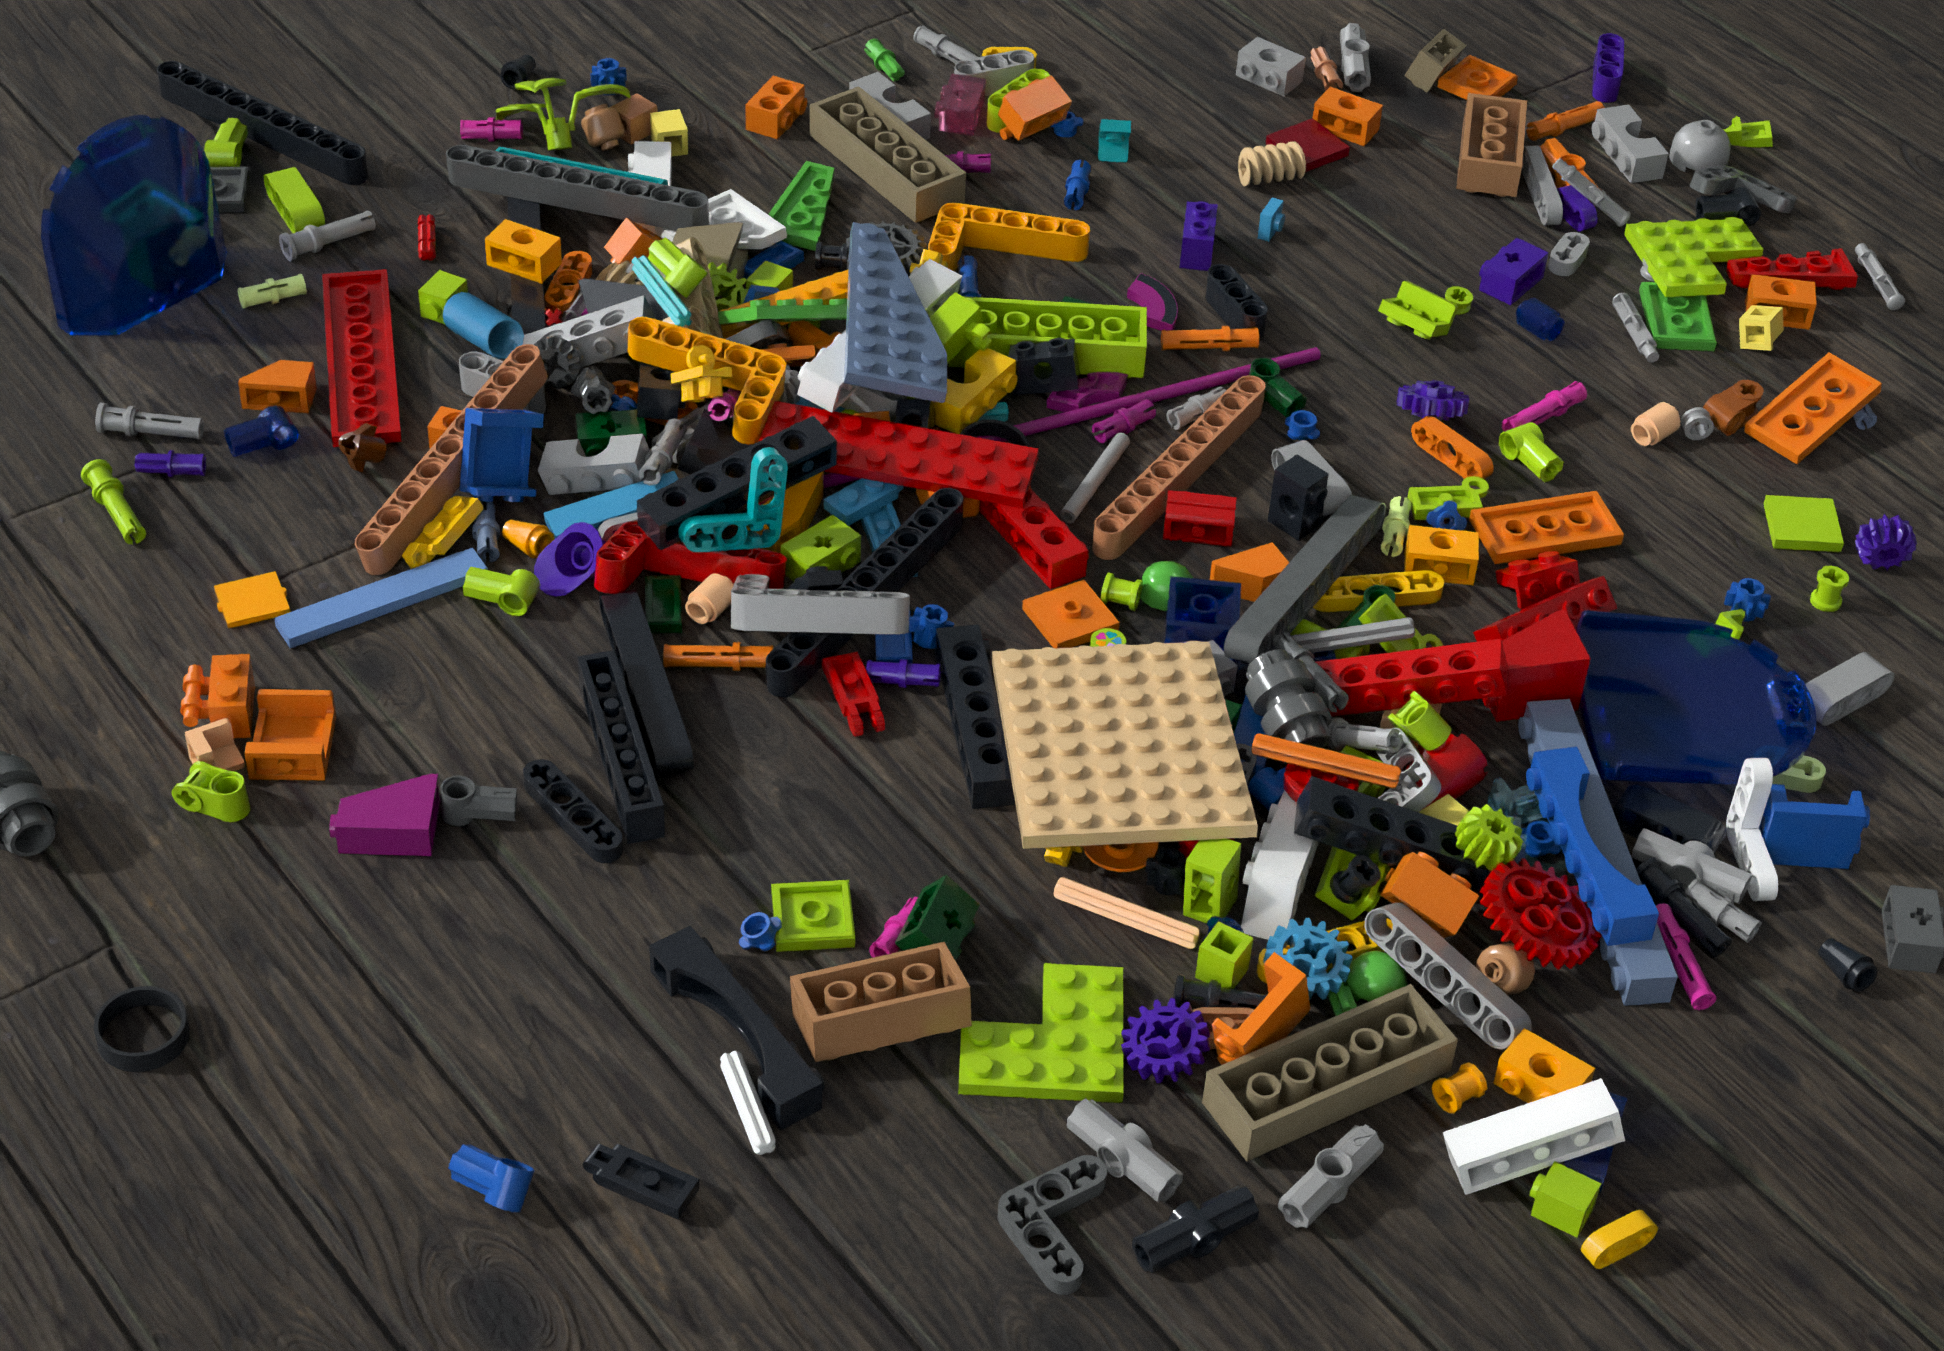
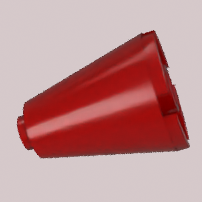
(1456, 764)

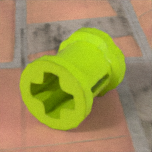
(1829, 589)
(1121, 591)

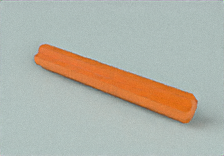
(1326, 760)

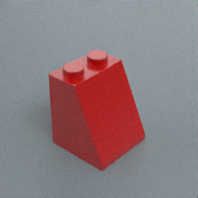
(1543, 665)

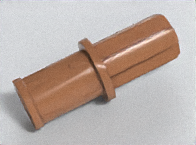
(1325, 68)

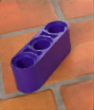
(1608, 68)

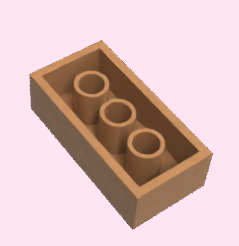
(1492, 145)
(880, 1001)

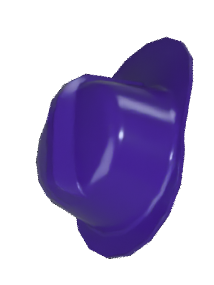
(568, 559)

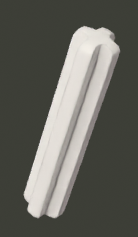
(747, 1103)

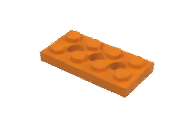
(1810, 391)
(1593, 528)

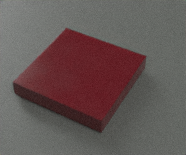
(1315, 140)

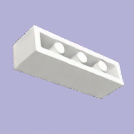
(651, 160)
(1534, 1136)

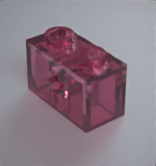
(961, 104)

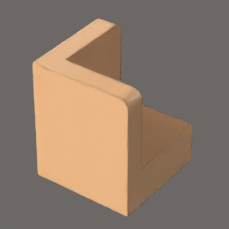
(214, 745)

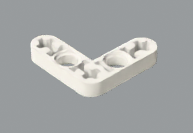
(1743, 828)

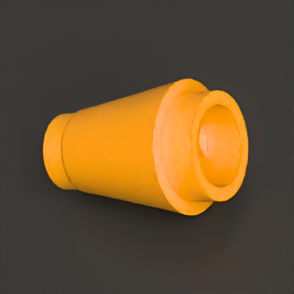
(527, 537)

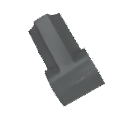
(464, 801)

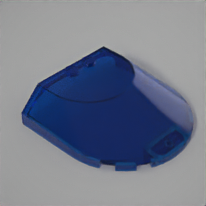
(131, 227)
(1687, 701)

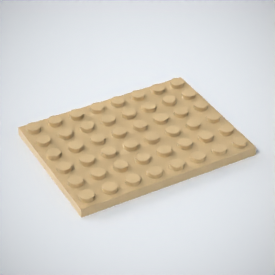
(1120, 745)

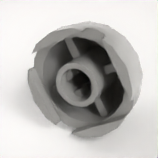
(1700, 146)

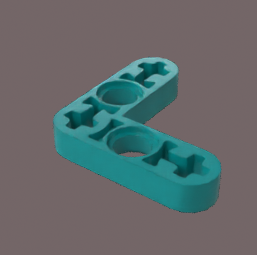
(756, 514)

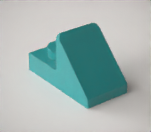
(1113, 140)

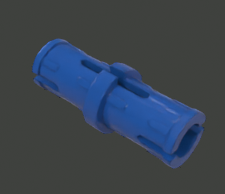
(1077, 185)

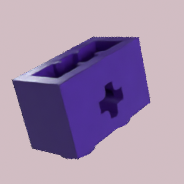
(1198, 235)
(1513, 271)

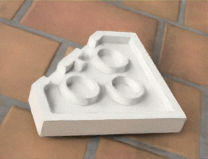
(729, 207)

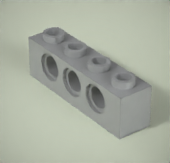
(596, 334)

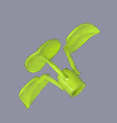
(556, 129)

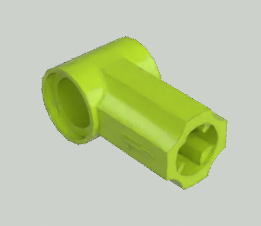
(227, 144)
(679, 268)
(1528, 446)
(511, 592)

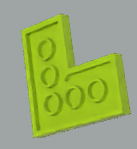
(1683, 252)
(1065, 1057)

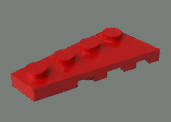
(1826, 271)

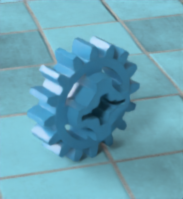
(1311, 953)

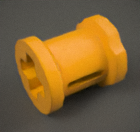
(1459, 1087)

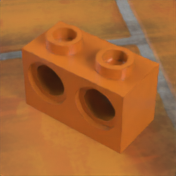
(775, 107)

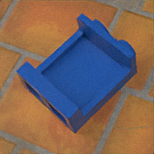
(497, 453)
(1813, 831)

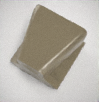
(719, 244)

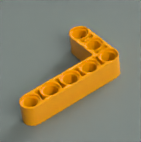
(1007, 232)
(754, 371)

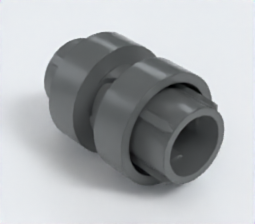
(1284, 695)
(26, 808)

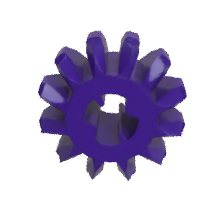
(1885, 542)

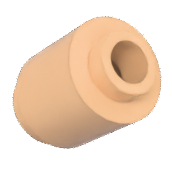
(1655, 424)
(709, 599)

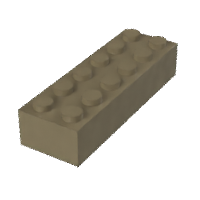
(887, 153)
(1328, 1072)

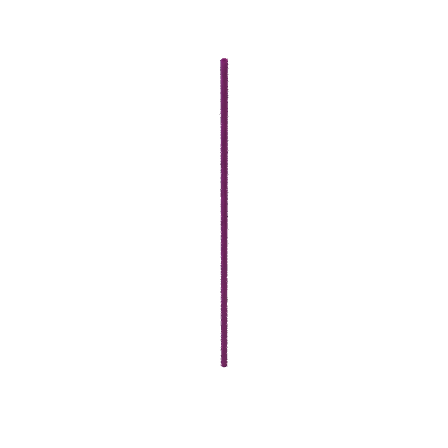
(1111, 406)

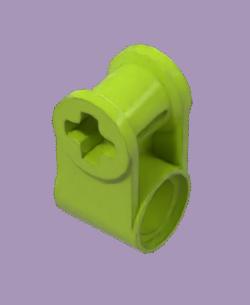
(1421, 723)
(215, 793)

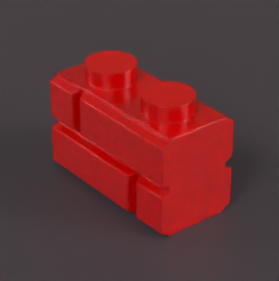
(1199, 518)

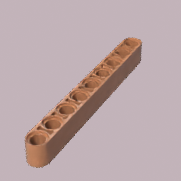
(1178, 467)
(439, 471)

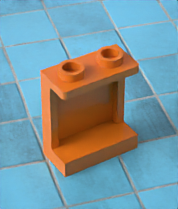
(291, 735)
(1272, 1018)

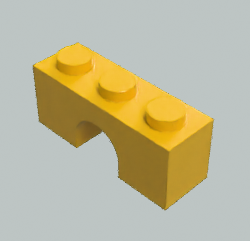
(986, 381)

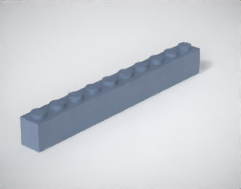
(1638, 969)

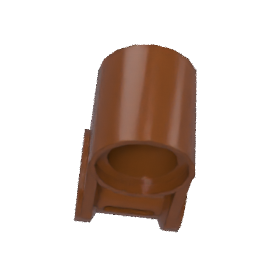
(1734, 406)

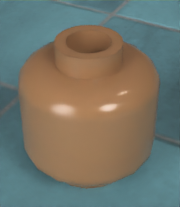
(603, 127)
(1506, 968)

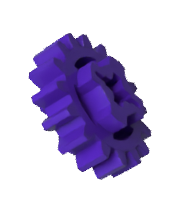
(1433, 399)
(1165, 1040)

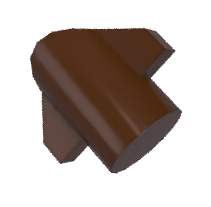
(362, 447)

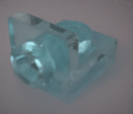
(1514, 803)

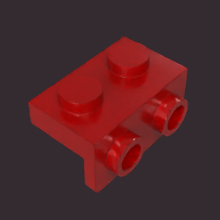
(1539, 577)

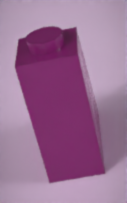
(389, 819)

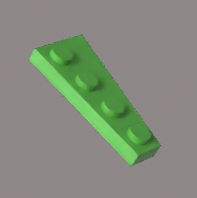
(805, 205)
(786, 311)

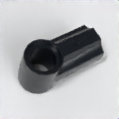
(1736, 204)

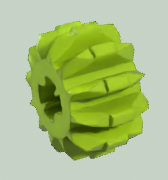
(1488, 837)

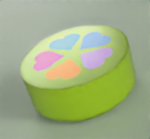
(1107, 637)

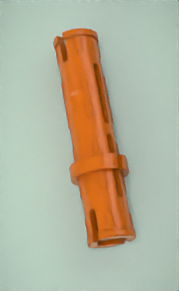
(1556, 123)
(1210, 338)
(715, 656)

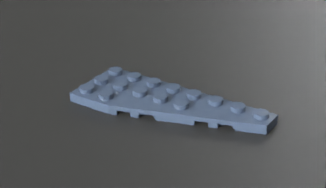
(887, 327)

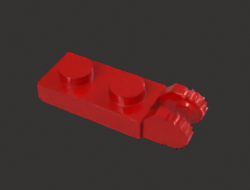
(853, 691)

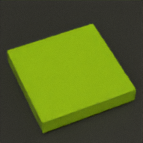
(1803, 523)
(813, 915)

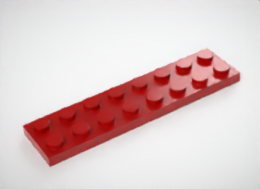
(360, 354)
(918, 455)

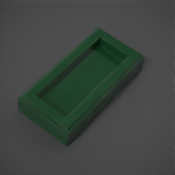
(663, 603)

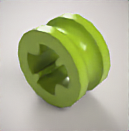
(1460, 297)

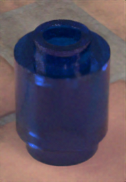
(1539, 319)

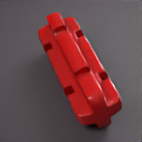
(426, 237)
(553, 316)

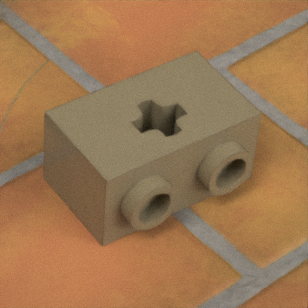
(1435, 60)

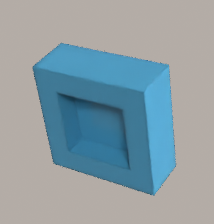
(1271, 219)

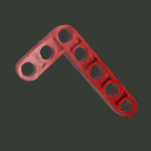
(632, 551)

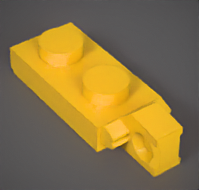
(443, 530)

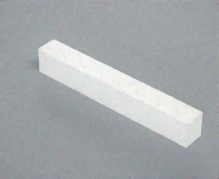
(824, 376)

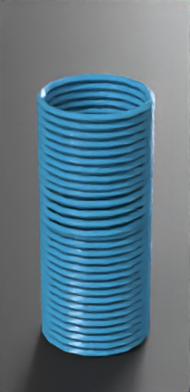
(482, 325)

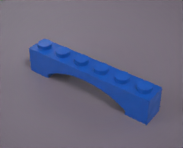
(1617, 905)

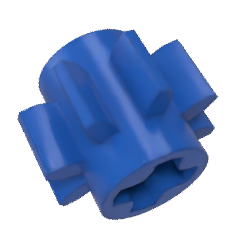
(608, 72)
(1749, 597)
(925, 623)

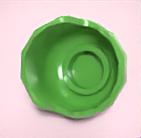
(1156, 582)
(1375, 975)

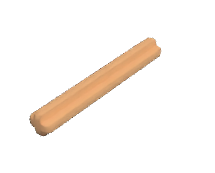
(1127, 913)

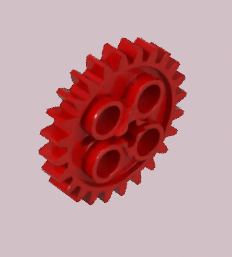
(1539, 913)

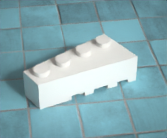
(1276, 872)

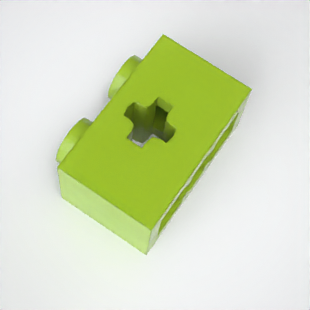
(824, 544)
(1211, 879)

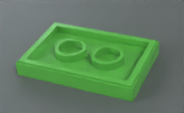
(1677, 321)

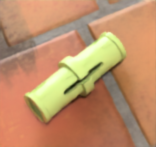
(272, 291)
(1396, 526)

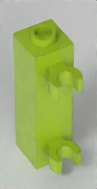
(959, 323)

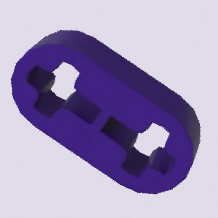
(1577, 209)

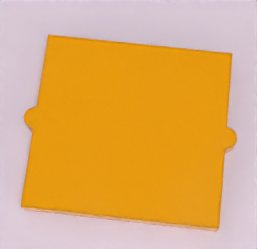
(252, 599)

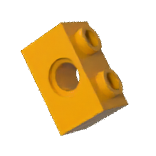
(523, 251)
(1444, 551)
(1539, 1069)

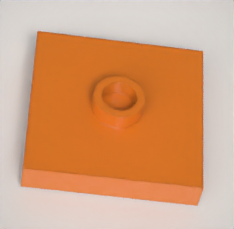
(1477, 77)
(793, 355)
(1069, 614)

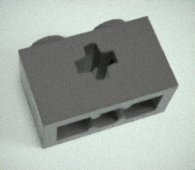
(1913, 929)

